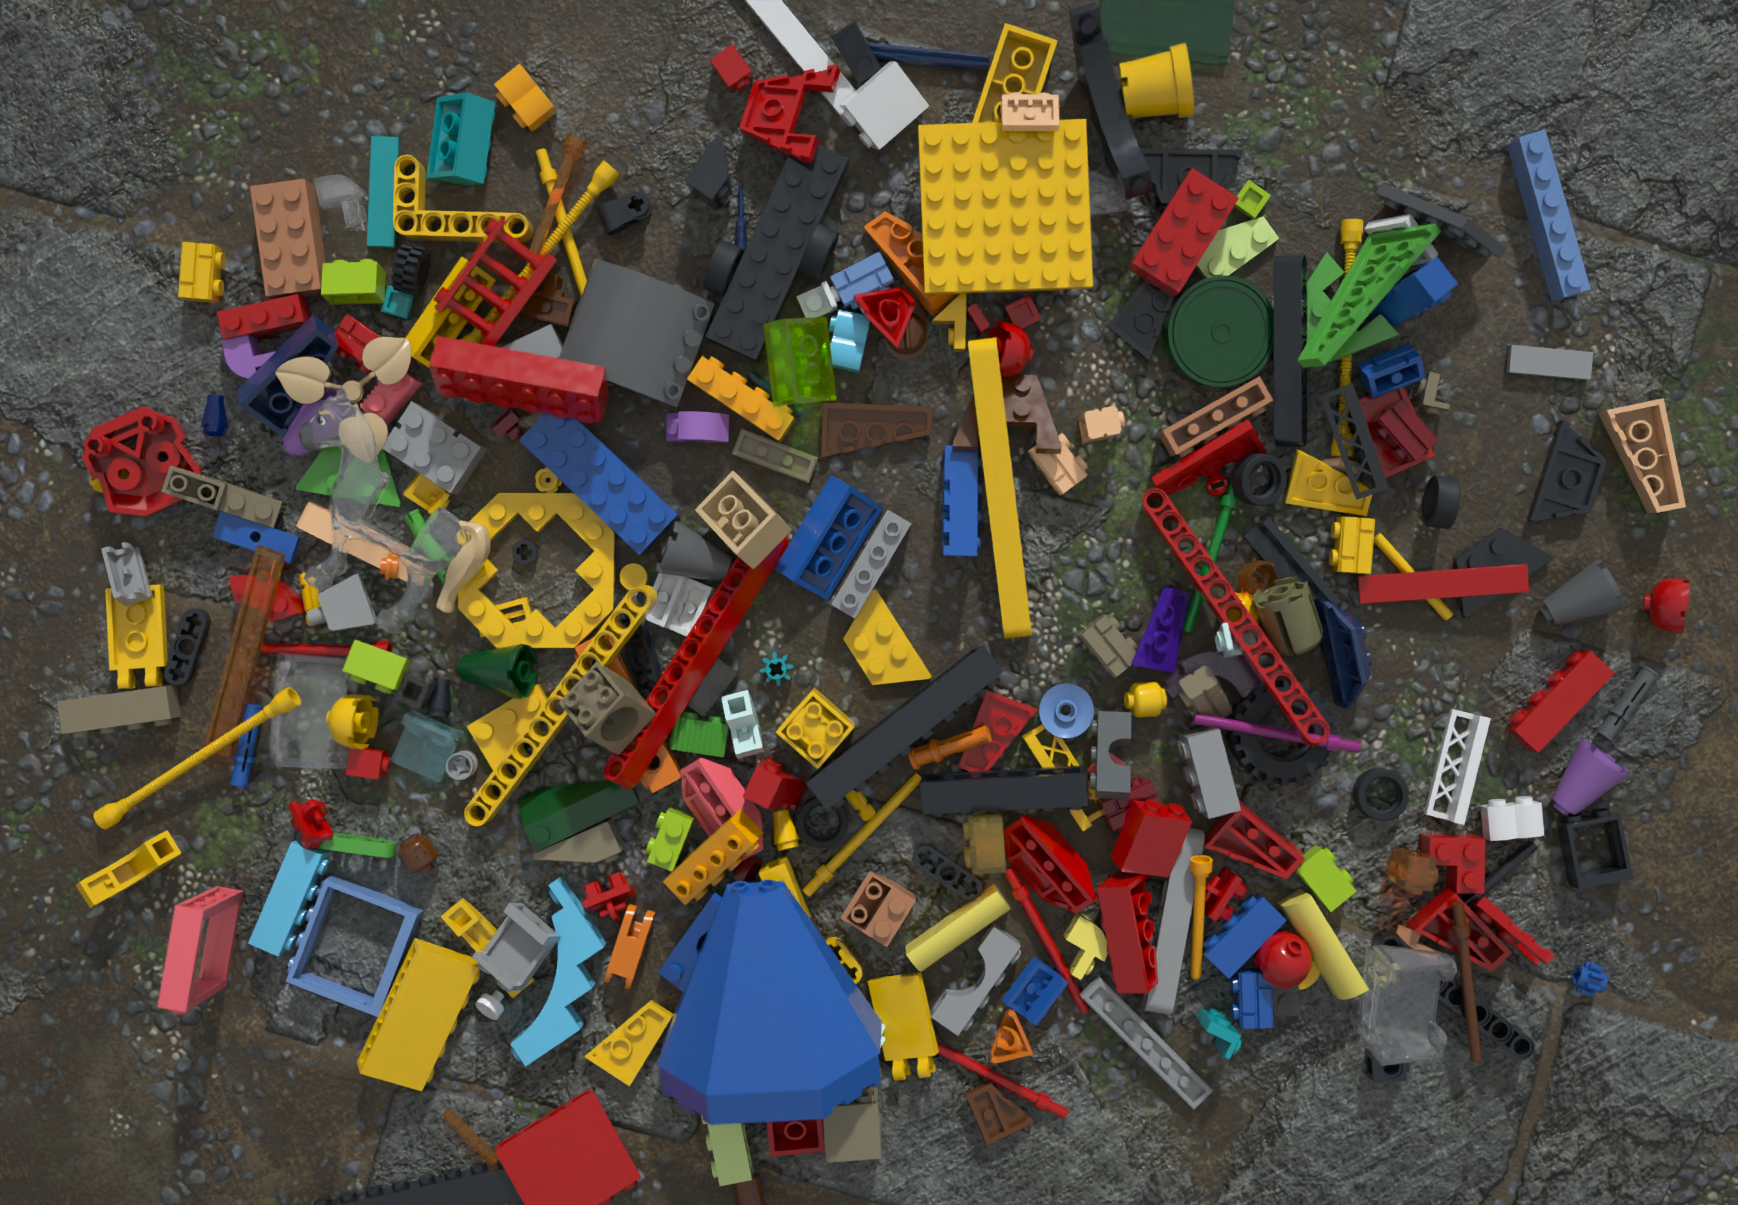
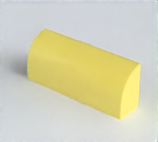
(956, 928)
(1324, 945)

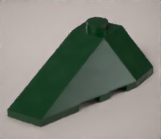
(566, 809)

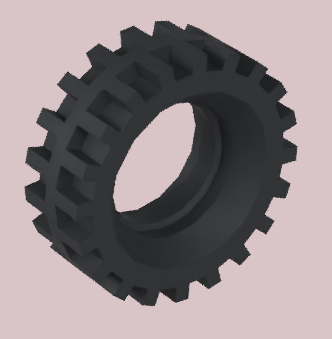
(1256, 759)

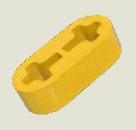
(847, 957)

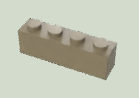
(119, 709)

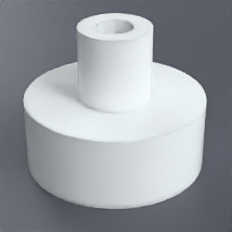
(491, 1005)

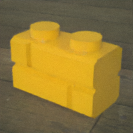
(201, 272)
(1352, 545)

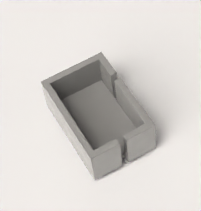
(432, 448)
(1208, 771)

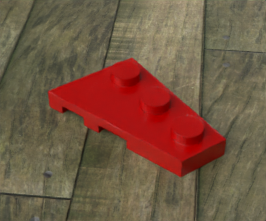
(1004, 720)

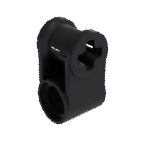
(619, 213)

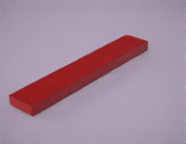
(1443, 583)

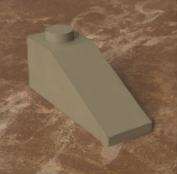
(589, 845)

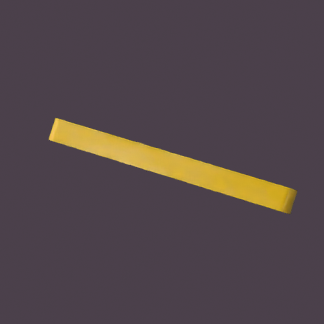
(1000, 487)
(550, 714)

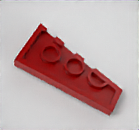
(1210, 458)

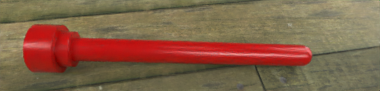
(315, 649)

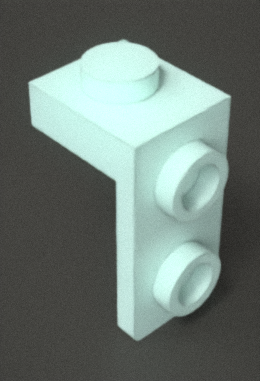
(1225, 643)

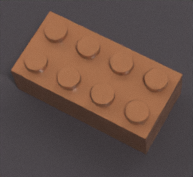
(289, 238)

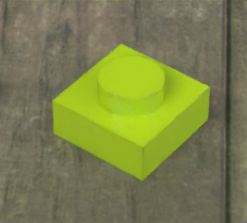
(1251, 199)

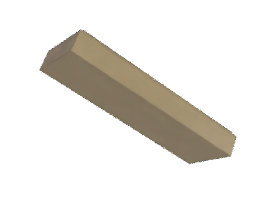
(775, 456)

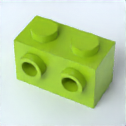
(353, 282)
(377, 666)
(671, 838)
(1324, 878)

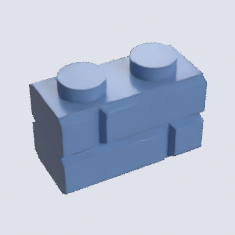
(861, 278)

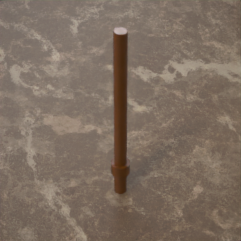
(1461, 932)

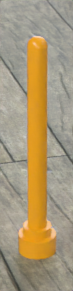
(1200, 867)

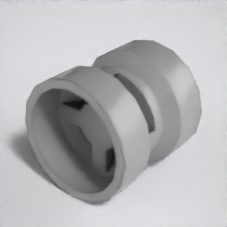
(457, 766)

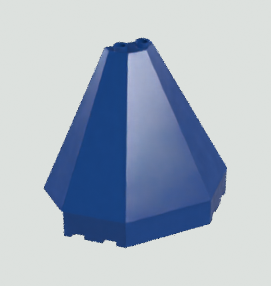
(768, 1018)

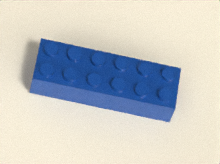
(601, 480)

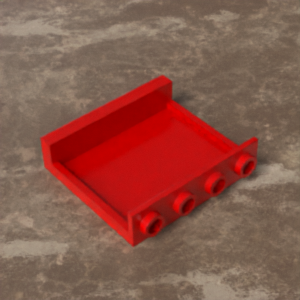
(569, 1157)

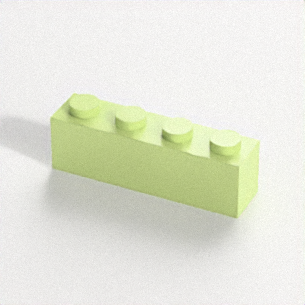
(731, 1153)

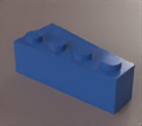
(1415, 293)
(960, 503)

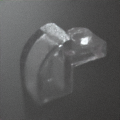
(341, 192)

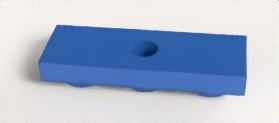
(243, 533)

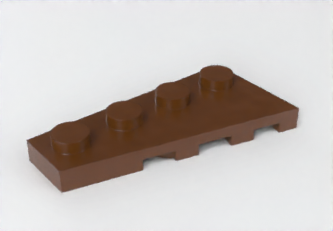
(870, 425)

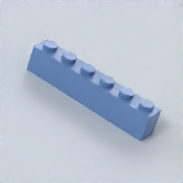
(1548, 216)

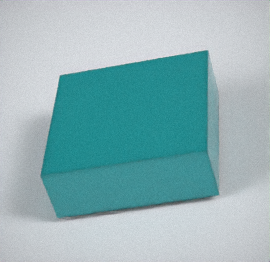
(398, 303)

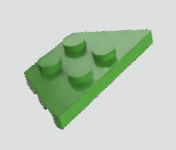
(325, 469)

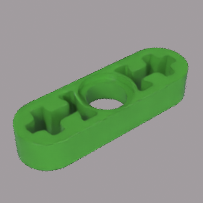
(360, 845)

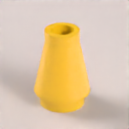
(784, 831)

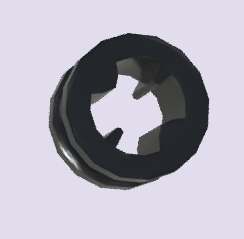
(520, 558)

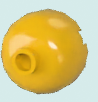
(353, 720)

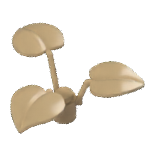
(384, 356)

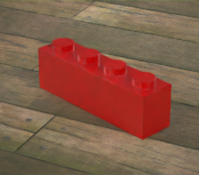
(1559, 700)

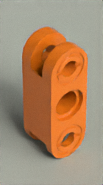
(629, 946)

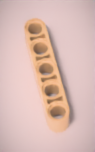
(317, 522)

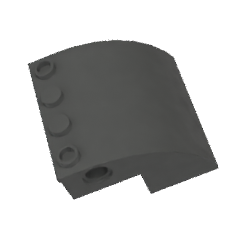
(638, 331)

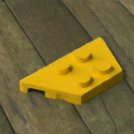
(882, 645)

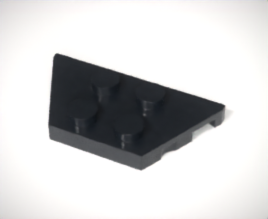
(1171, 166)
(1568, 478)
(1497, 550)

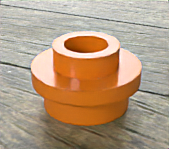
(389, 566)

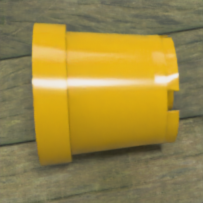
(1158, 84)

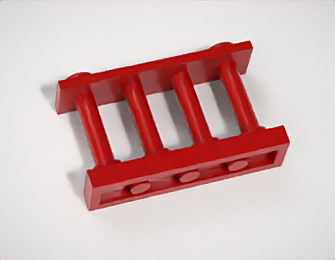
(506, 308)

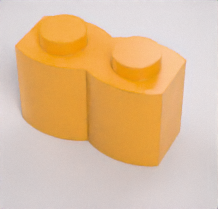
(525, 98)

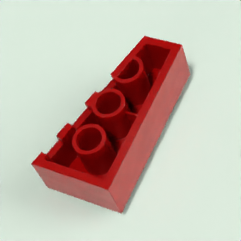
(1128, 931)

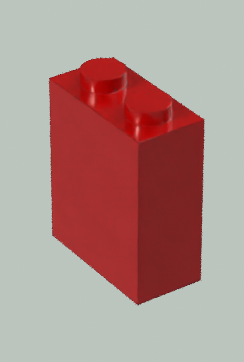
(1151, 838)

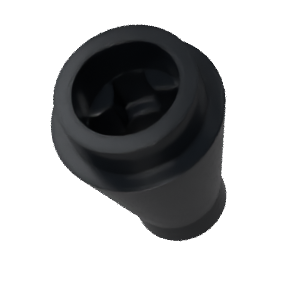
(440, 701)

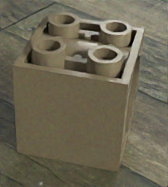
(607, 708)
(854, 1129)

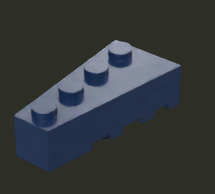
(264, 393)

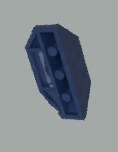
(1344, 652)

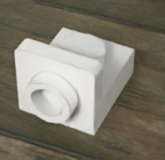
(819, 301)

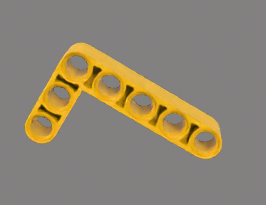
(450, 219)

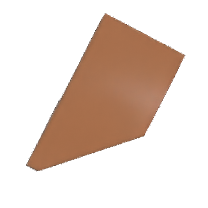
(1412, 937)

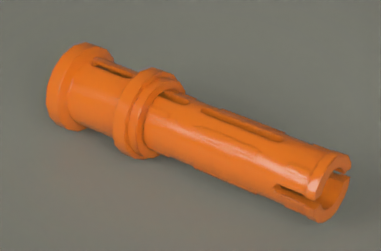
(937, 750)

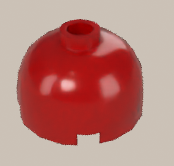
(1012, 346)
(1668, 604)
(1284, 959)

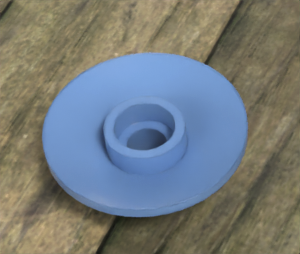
(1080, 712)

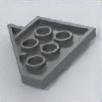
(1452, 225)

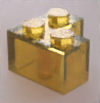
(985, 844)

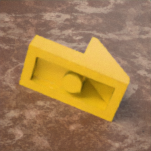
(954, 315)

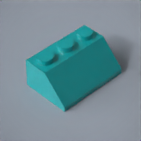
(460, 139)

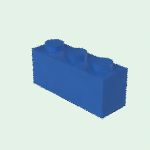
(1242, 934)

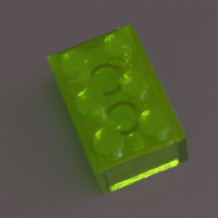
(799, 361)

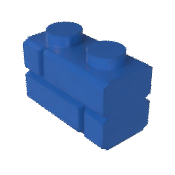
(1391, 371)
(1252, 999)

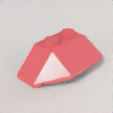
(715, 796)

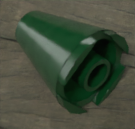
(501, 670)

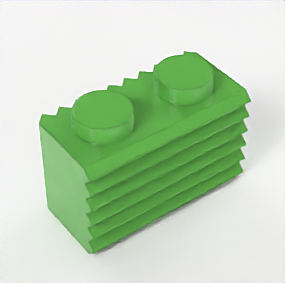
(700, 735)

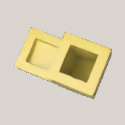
(1091, 941)

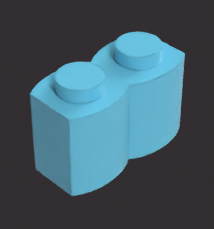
(848, 340)

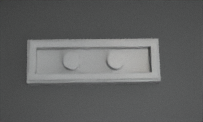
(1549, 362)

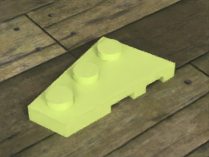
(1235, 247)

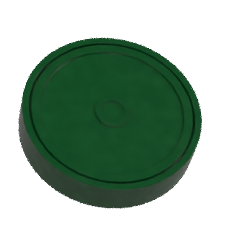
(1219, 331)

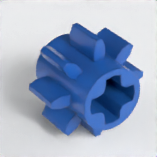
(1589, 979)

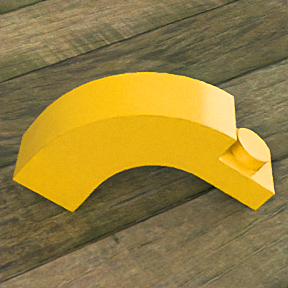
(129, 870)

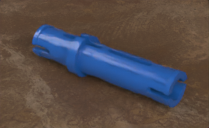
(241, 776)

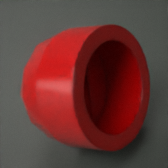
(1216, 479)

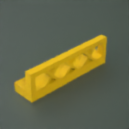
(1046, 761)

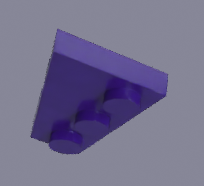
(1163, 634)

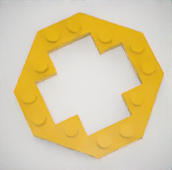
(596, 570)

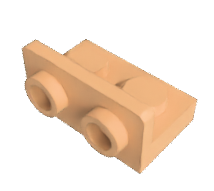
(1030, 112)

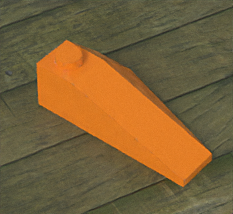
(904, 252)

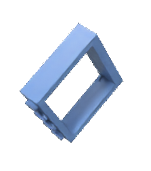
(308, 938)

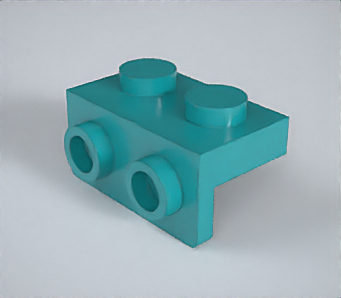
(1227, 1038)

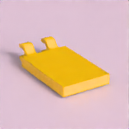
(137, 638)
(909, 1030)

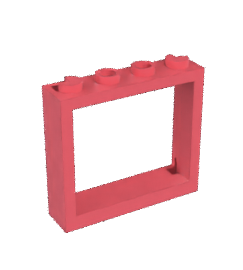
(178, 988)

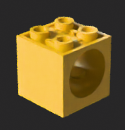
(815, 728)

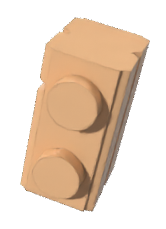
(1101, 424)
(1061, 469)

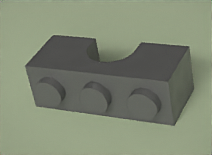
(1110, 779)

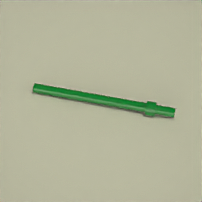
(1228, 503)

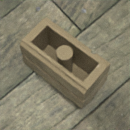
(1109, 645)
(1204, 694)

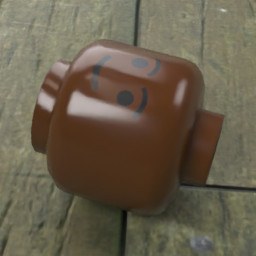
(418, 854)

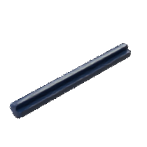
(931, 57)

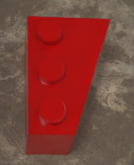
(775, 785)
(1254, 841)
(1436, 923)

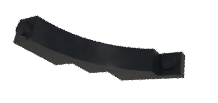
(1105, 103)

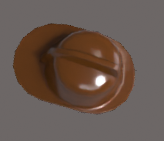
(914, 338)

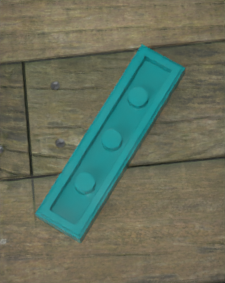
(381, 191)

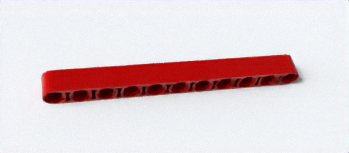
(1237, 629)
(692, 664)

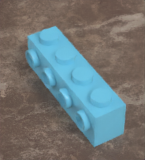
(289, 898)

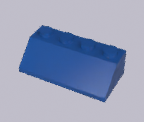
(829, 538)

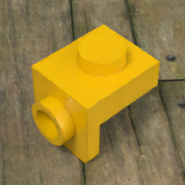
(427, 493)

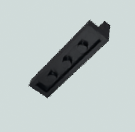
(1364, 437)
(1275, 548)

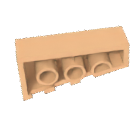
(1647, 452)

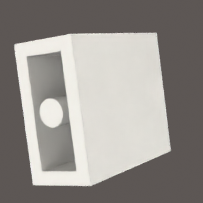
(883, 106)

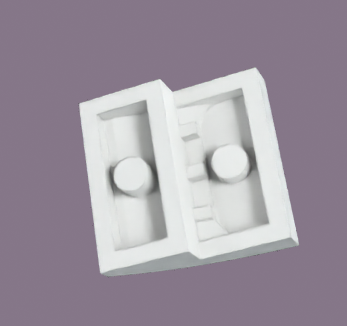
(679, 602)

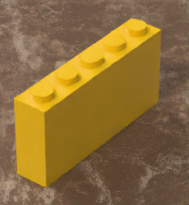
(418, 1015)

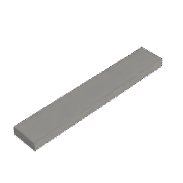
(1146, 1042)

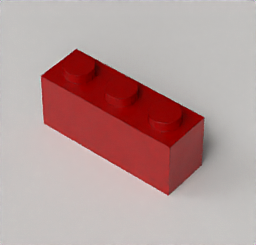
(265, 317)

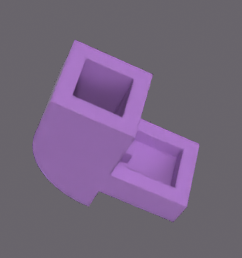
(244, 355)
(697, 427)

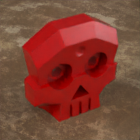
(108, 455)

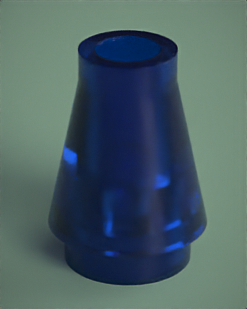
(215, 417)

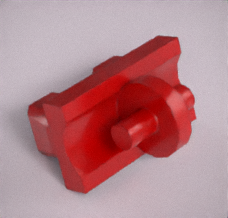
(311, 821)
(1219, 893)
(597, 899)

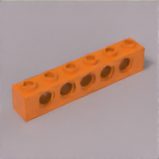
(669, 768)

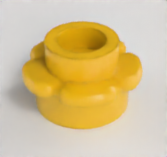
(541, 483)

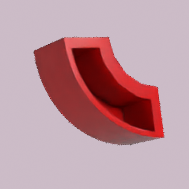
(285, 603)

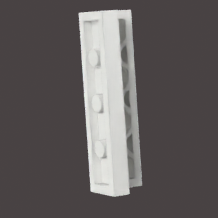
(1467, 768)

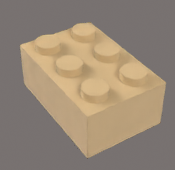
(743, 520)

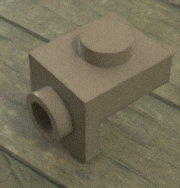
(1426, 394)

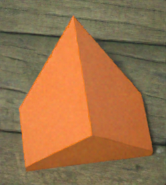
(1010, 1039)

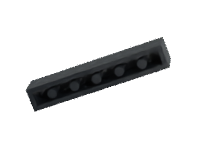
(1005, 790)

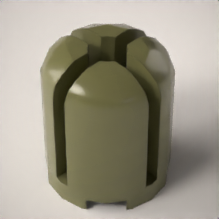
(1289, 616)

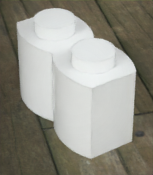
(1512, 819)

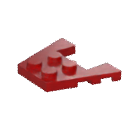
(776, 106)
(1511, 933)

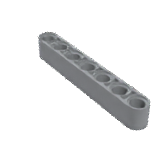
(1173, 926)

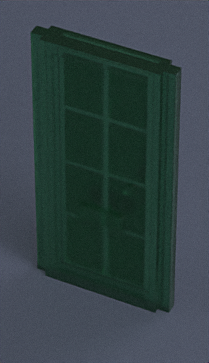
(1156, 25)

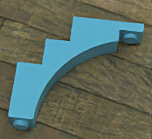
(578, 941)

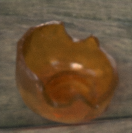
(1255, 576)

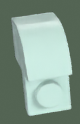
(743, 723)

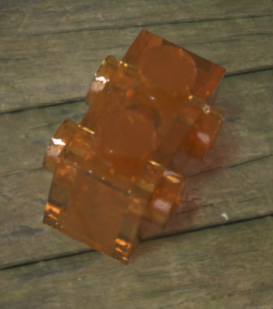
(1412, 870)

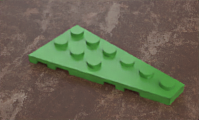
(1371, 276)

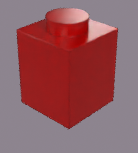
(732, 69)
(368, 763)

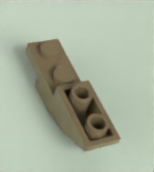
(222, 496)

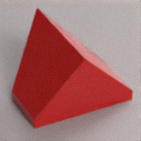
(887, 311)

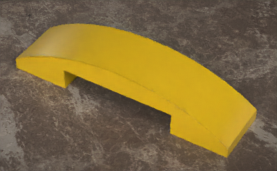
(474, 928)

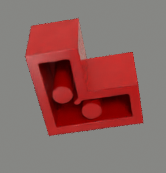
(1462, 857)

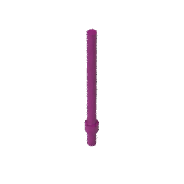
(1332, 743)

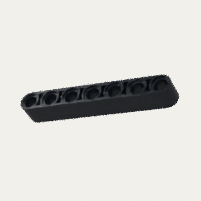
(1289, 342)
(1486, 1016)

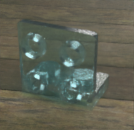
(425, 746)

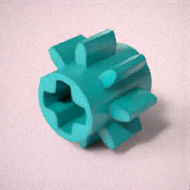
(778, 676)

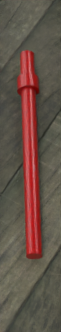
(1022, 894)
(1040, 1100)

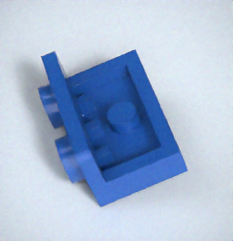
(1035, 991)

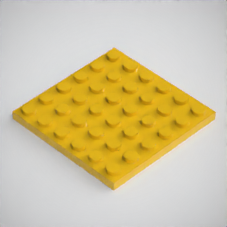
(1004, 208)

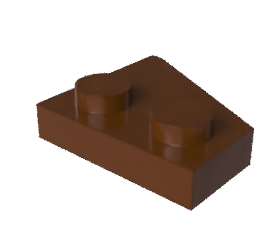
(995, 1113)

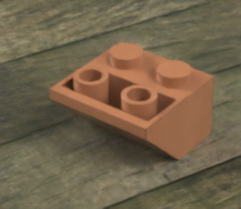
(879, 907)

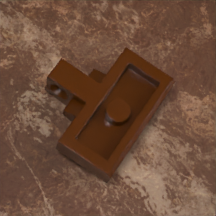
(550, 304)

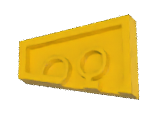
(1323, 487)
(502, 727)
(632, 1043)

